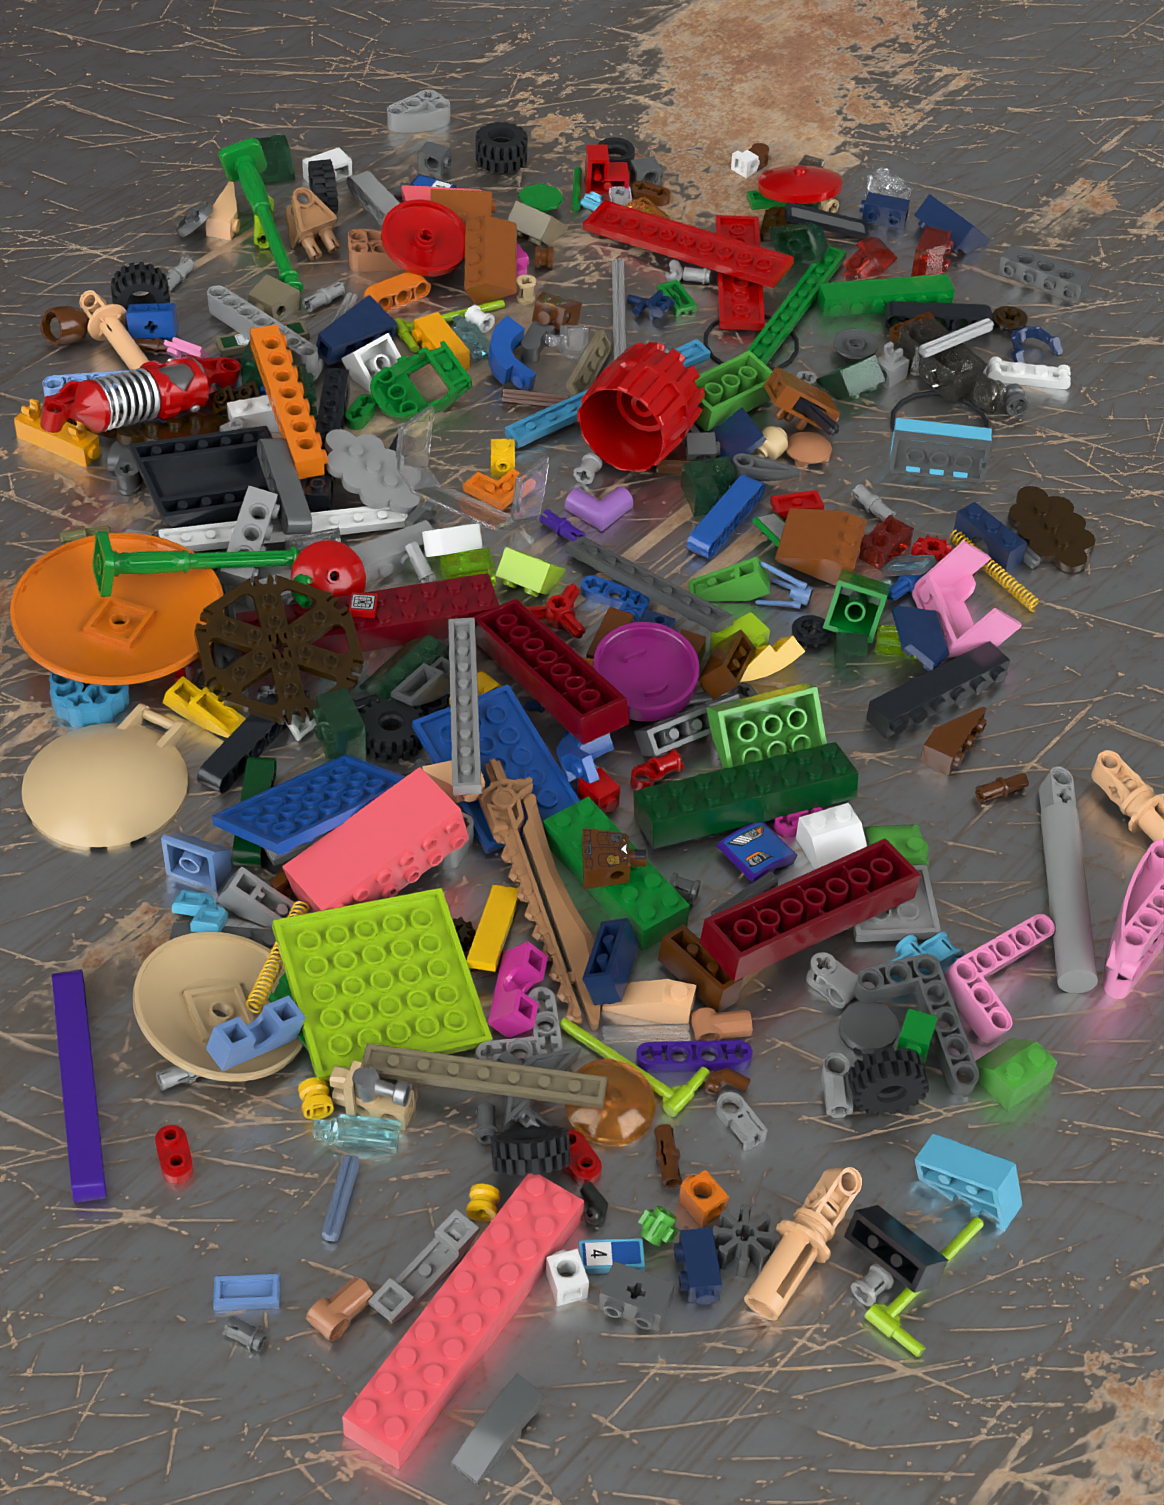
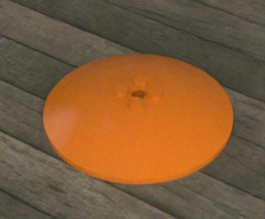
(75, 630)

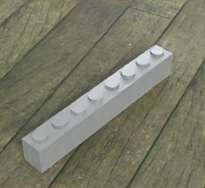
(379, 556)

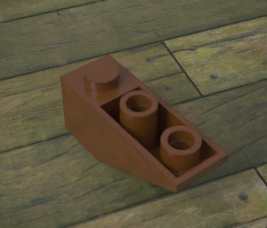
(949, 741)

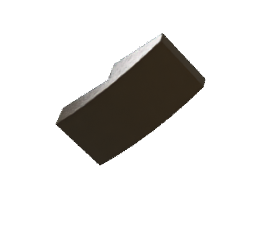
(225, 395)

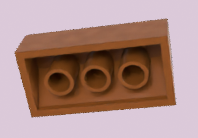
(490, 259)

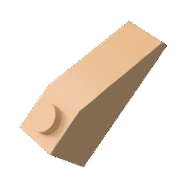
(224, 220)
(656, 1001)

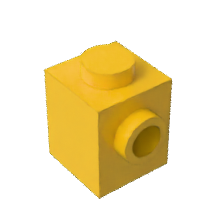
(502, 453)

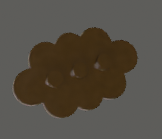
(183, 425)
(1052, 528)

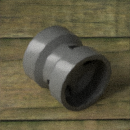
(1016, 401)

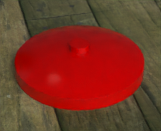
(800, 184)
(424, 237)

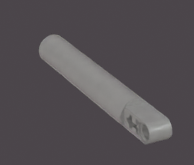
(1067, 883)

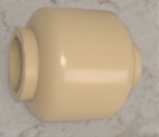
(774, 445)

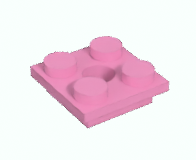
(180, 348)

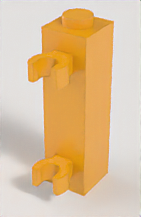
(71, 442)

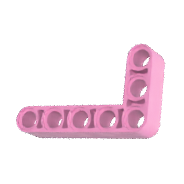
(968, 974)

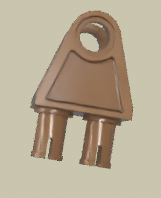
(310, 224)

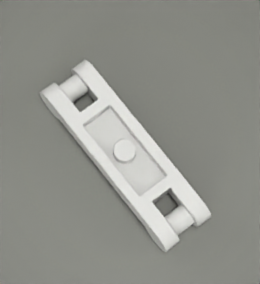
(1030, 374)

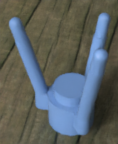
(800, 591)

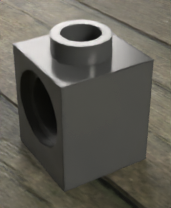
(434, 158)
(646, 170)
(701, 446)

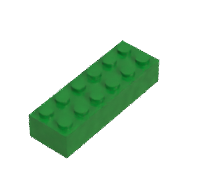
(645, 900)

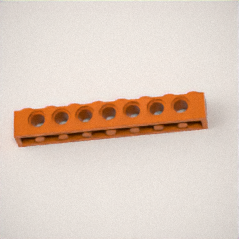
(287, 400)

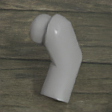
(676, 271)

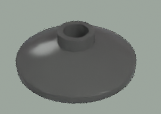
(855, 343)

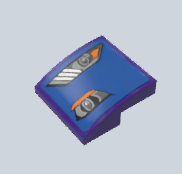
(756, 850)

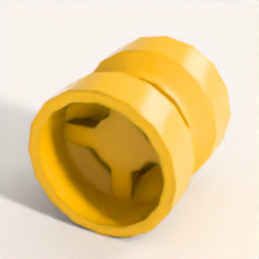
(316, 1099)

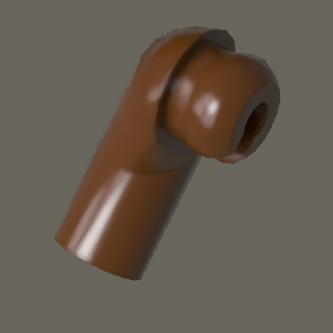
(724, 1077)

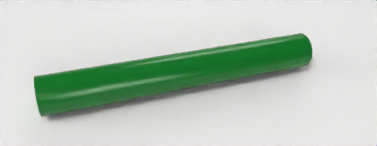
(576, 193)

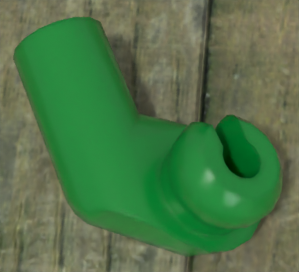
(304, 601)

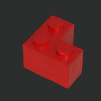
(601, 173)

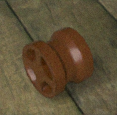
(544, 257)

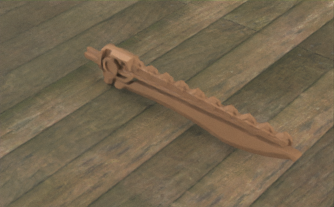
(504, 814)

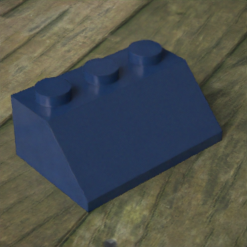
(939, 216)

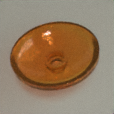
(622, 1118)

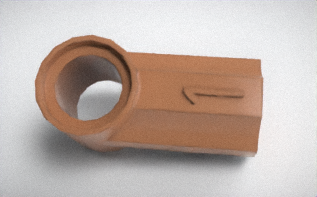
(718, 1026)
(334, 1314)

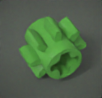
(658, 1225)

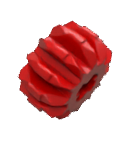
(931, 546)

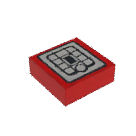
(363, 604)

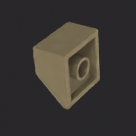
(536, 224)

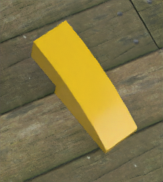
(772, 658)
(202, 708)

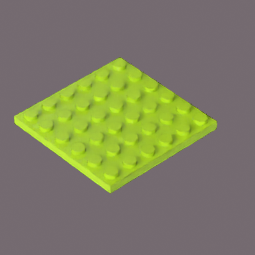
(380, 978)

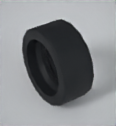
(621, 147)

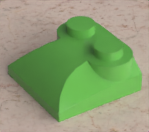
(904, 838)

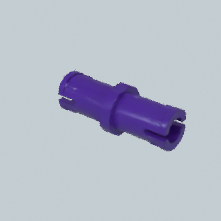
(561, 526)

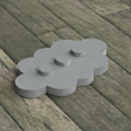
(368, 471)

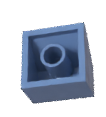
(196, 860)

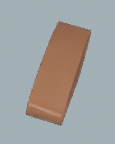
(367, 252)

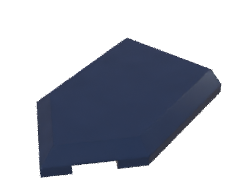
(921, 635)

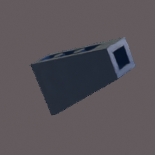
(354, 330)

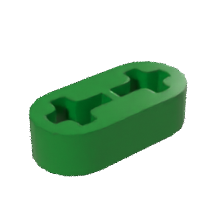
(360, 412)

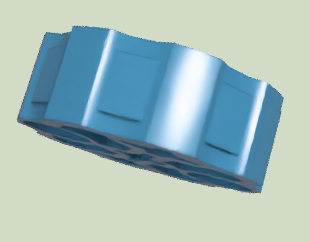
(86, 703)

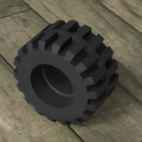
(501, 147)
(139, 278)

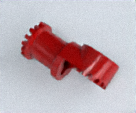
(656, 769)

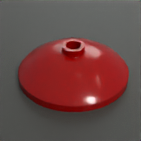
(331, 556)

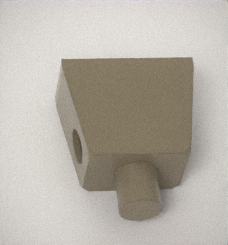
(275, 298)

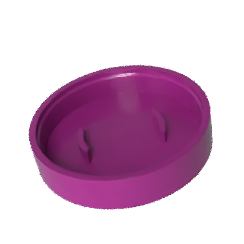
(650, 668)

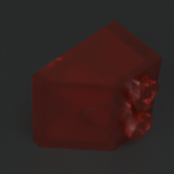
(932, 252)

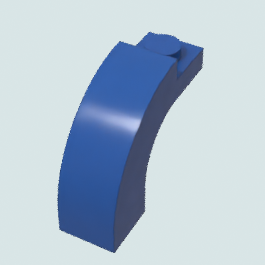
(502, 362)
(578, 758)

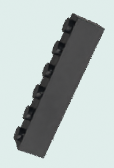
(937, 689)

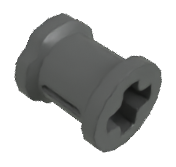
(691, 886)

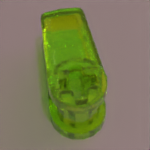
(888, 642)

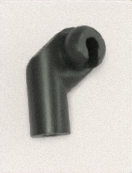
(597, 1205)

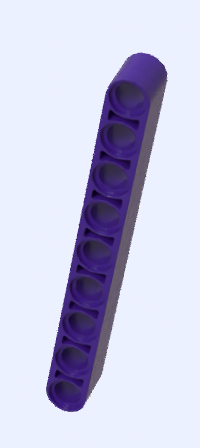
(78, 1087)

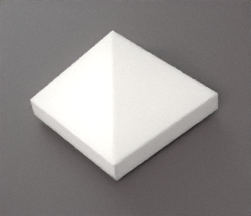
(300, 729)

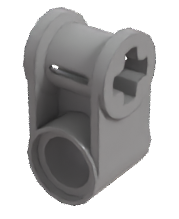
(834, 982)

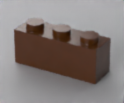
(727, 664)
(694, 965)

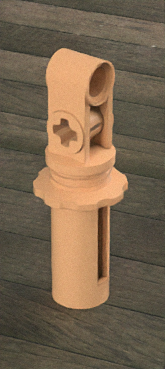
(1134, 796)
(803, 1241)

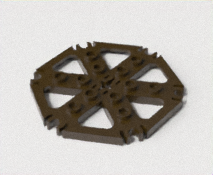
(261, 649)

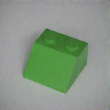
(1015, 1070)

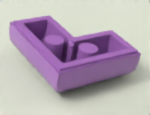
(599, 512)

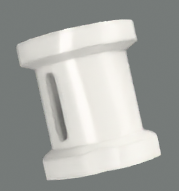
(482, 320)

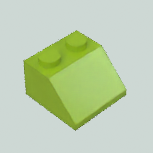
(528, 571)

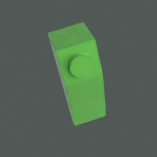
(733, 583)

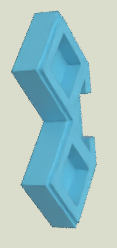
(206, 913)

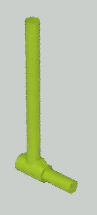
(404, 328)
(673, 1099)
(887, 1318)

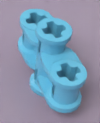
(938, 946)

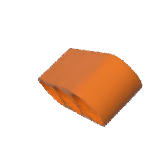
(399, 290)

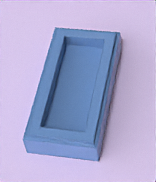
(246, 1292)

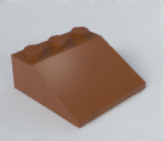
(821, 542)

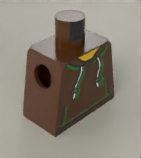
(553, 310)

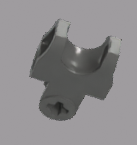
(125, 469)

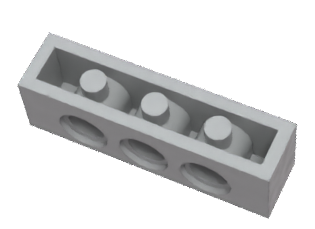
(256, 503)

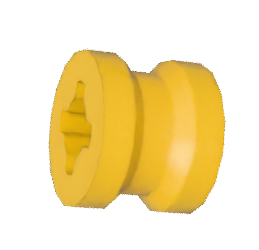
(483, 1202)

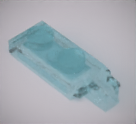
(472, 338)
(359, 1133)

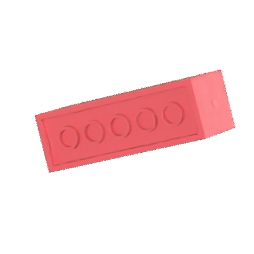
(379, 847)

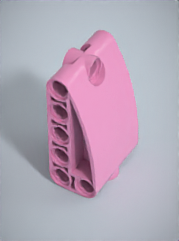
(1139, 927)

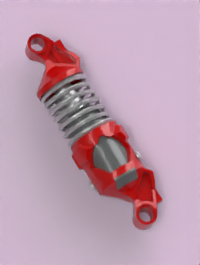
(147, 392)

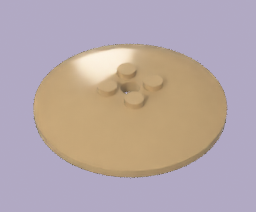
(183, 987)

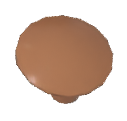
(808, 448)

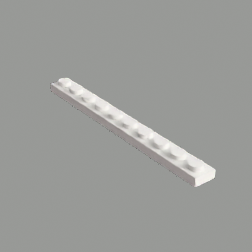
(348, 520)

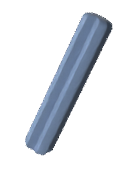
(340, 1198)

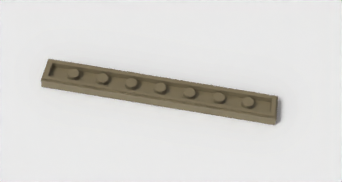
(486, 1076)

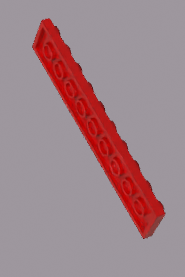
(688, 243)

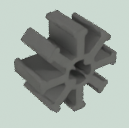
(744, 1240)

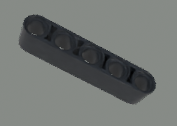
(951, 315)
(230, 759)

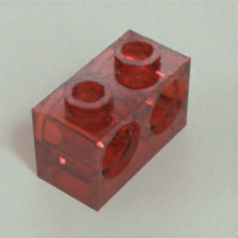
(885, 542)

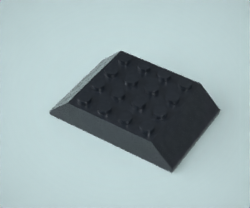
(201, 475)

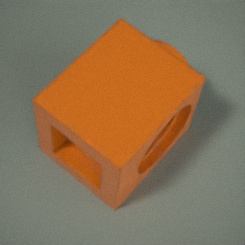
(703, 1209)

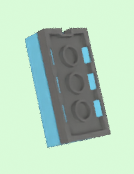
(940, 450)

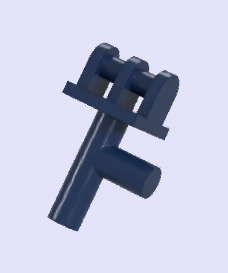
(657, 304)

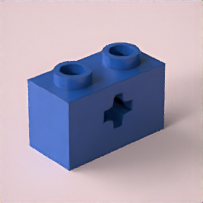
(163, 317)

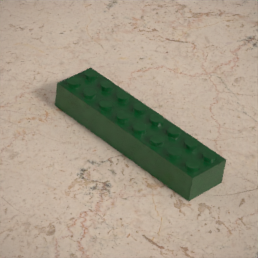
(745, 794)

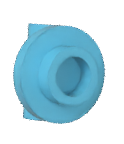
(591, 201)

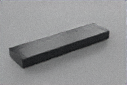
(827, 220)

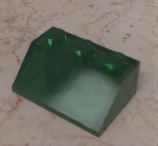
(403, 664)

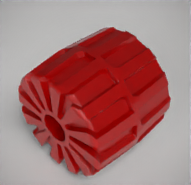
(640, 407)

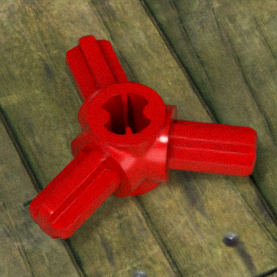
(560, 612)

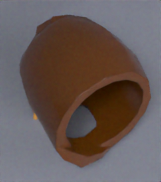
(72, 325)

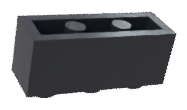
(896, 1248)

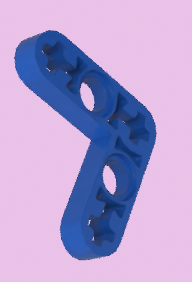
(633, 597)

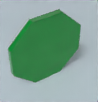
(541, 197)

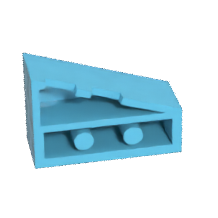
(971, 1175)

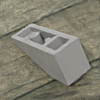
(254, 899)

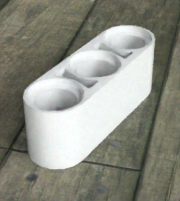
(452, 540)

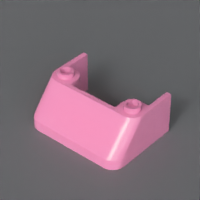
(947, 588)

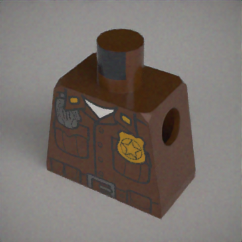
(608, 858)

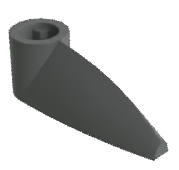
(762, 468)

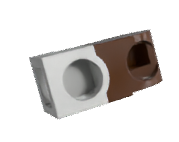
(750, 160)

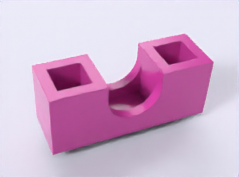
(511, 1008)

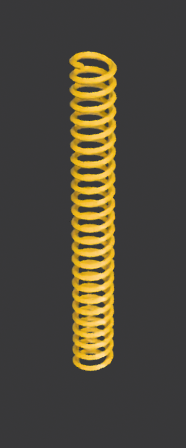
(1000, 577)
(265, 967)

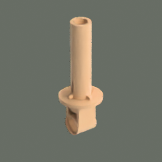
(109, 324)

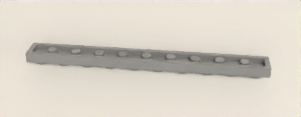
(464, 707)

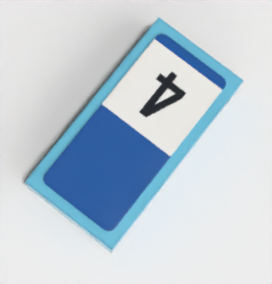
(599, 1255)

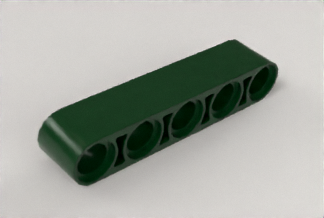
(258, 777)

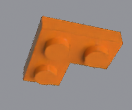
(493, 492)

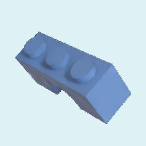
(237, 1042)

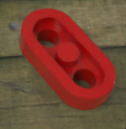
(172, 1152)
(580, 1154)

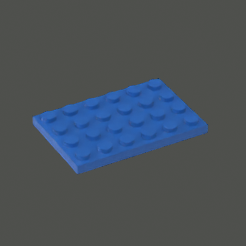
(508, 737)
(307, 804)

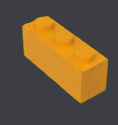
(434, 329)

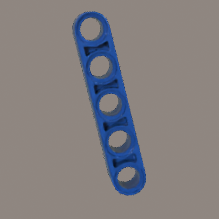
(725, 516)

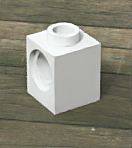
(567, 1288)

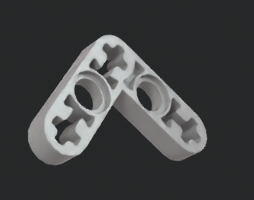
(532, 1045)

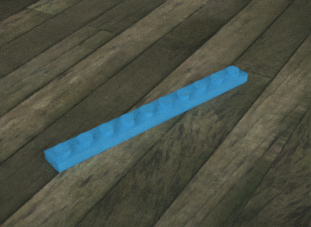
(565, 412)

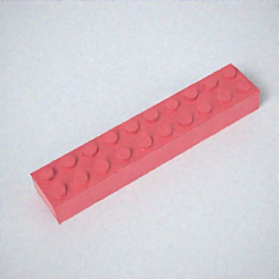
(462, 1320)

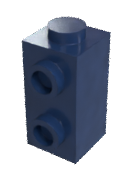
(885, 210)
(699, 1265)

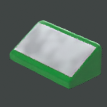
(771, 526)

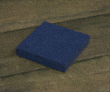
(738, 435)

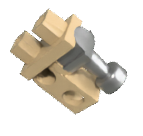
(368, 1096)

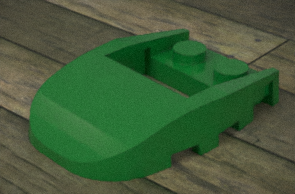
(398, 395)

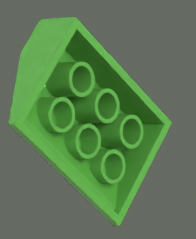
(767, 725)

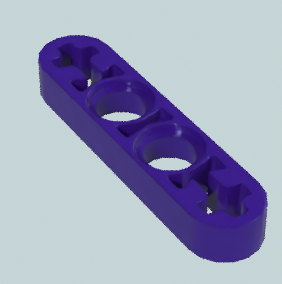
(693, 1051)

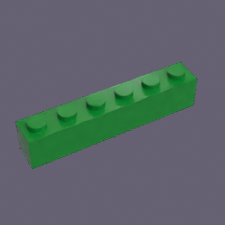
(872, 295)

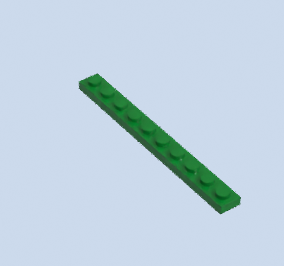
(796, 305)

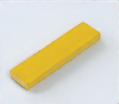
(493, 928)

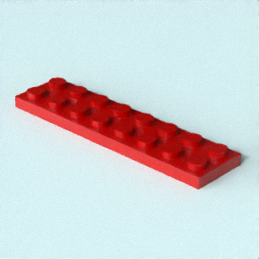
(739, 300)

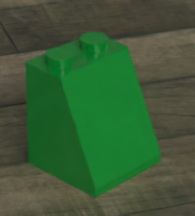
(856, 605)

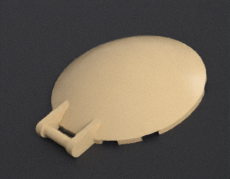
(108, 782)

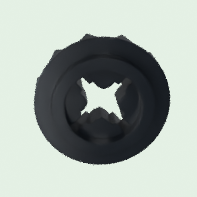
(805, 624)

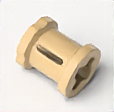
(526, 289)

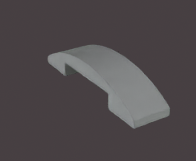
(427, 1269)

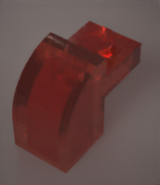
(870, 253)

